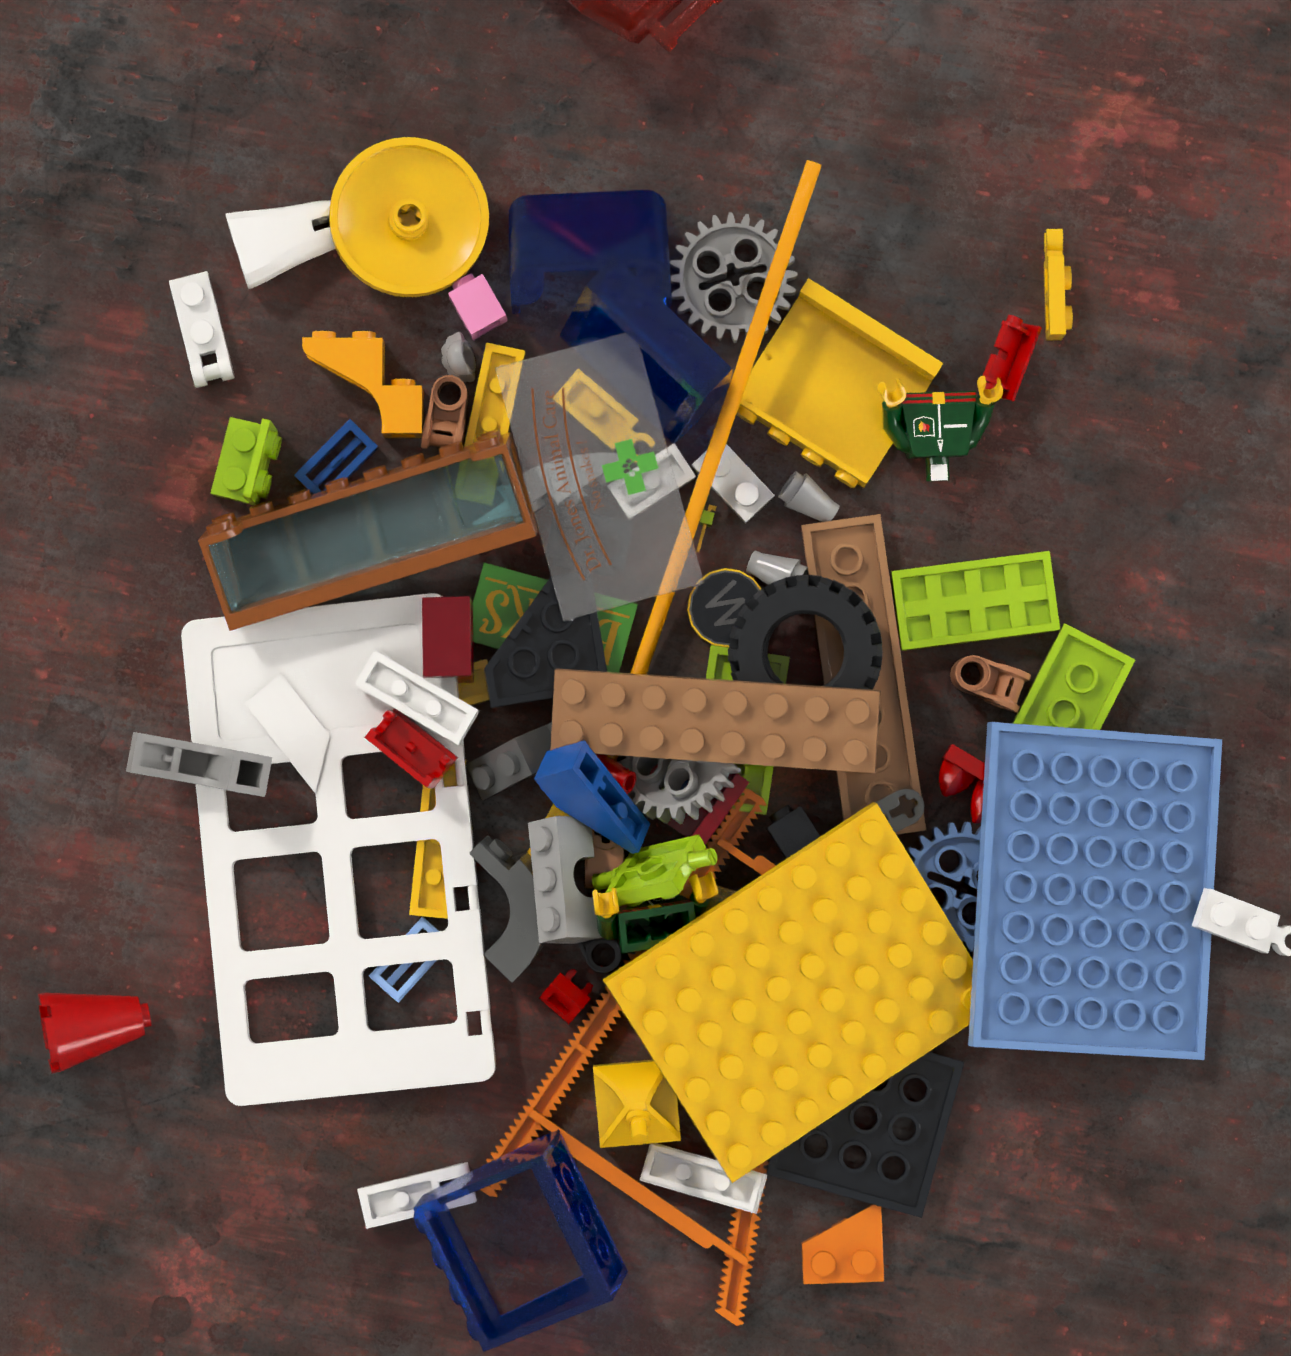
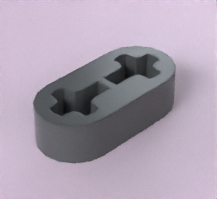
(891, 802)

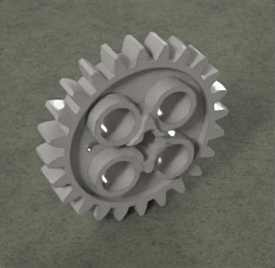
(721, 242)
(704, 785)

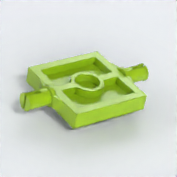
(656, 870)

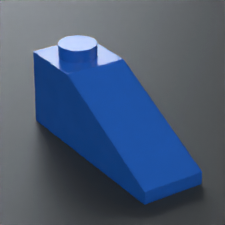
(588, 792)

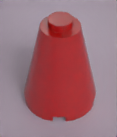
(88, 1025)

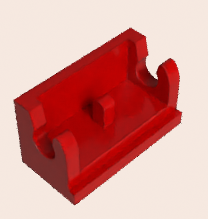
(411, 748)

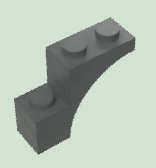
(510, 762)

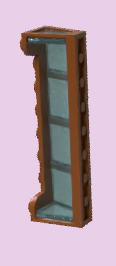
(368, 530)

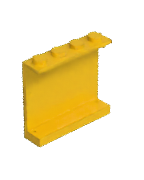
(823, 379)

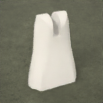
(279, 238)

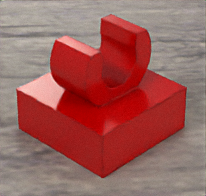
(565, 996)

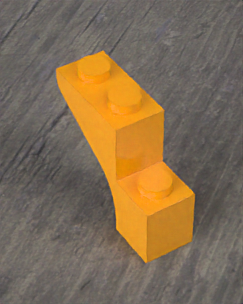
(363, 364)

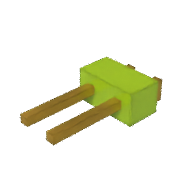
(706, 520)

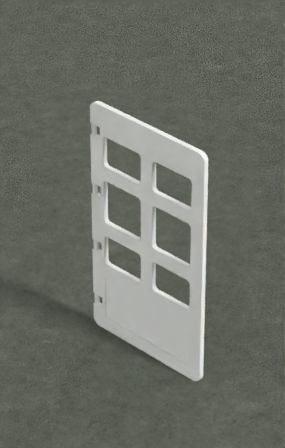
(321, 658)

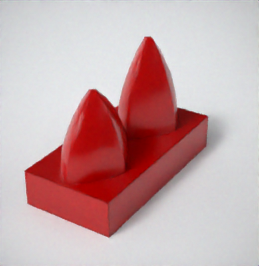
(958, 773)

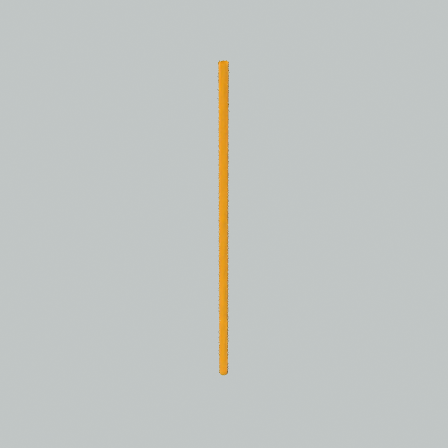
(733, 398)

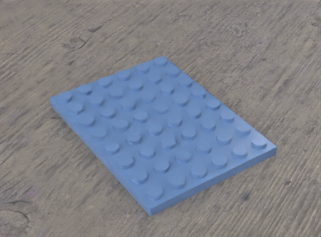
(1094, 891)

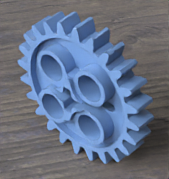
(968, 850)

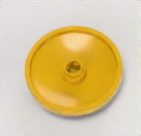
(409, 217)

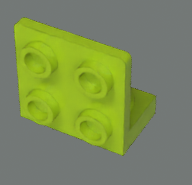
(245, 461)

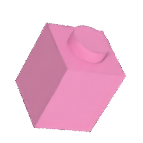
(476, 305)

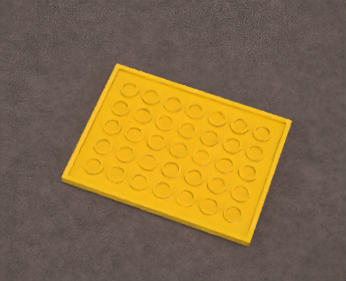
(799, 991)

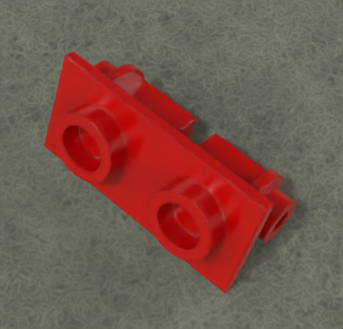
(1015, 348)

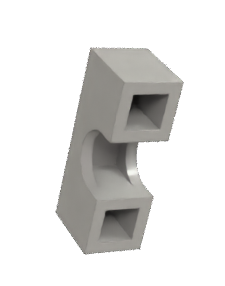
(561, 909)

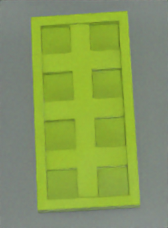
(975, 600)

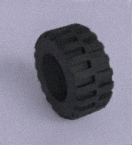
(807, 596)

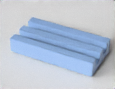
(387, 984)

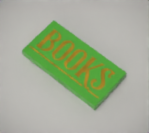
(507, 594)

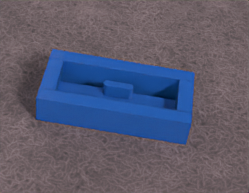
(319, 456)

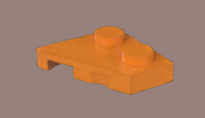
(846, 1251)

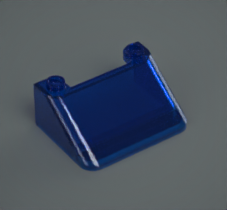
(584, 235)

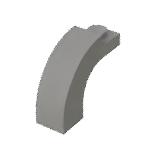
(199, 764)

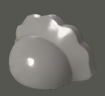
(459, 357)

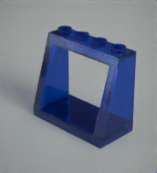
(679, 365)
(577, 1218)

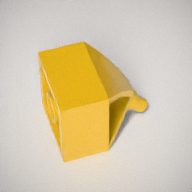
(634, 1104)

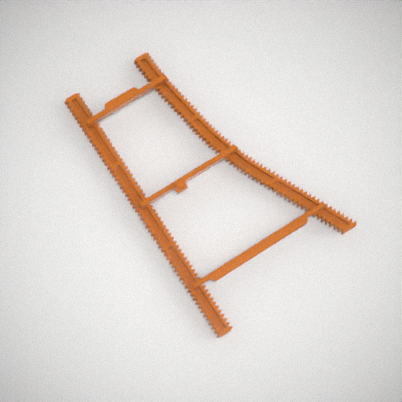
(580, 1049)

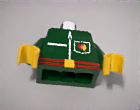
(937, 423)
(653, 919)

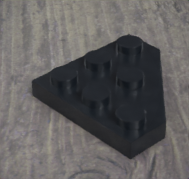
(537, 646)

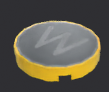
(717, 603)

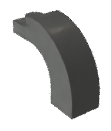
(520, 940)

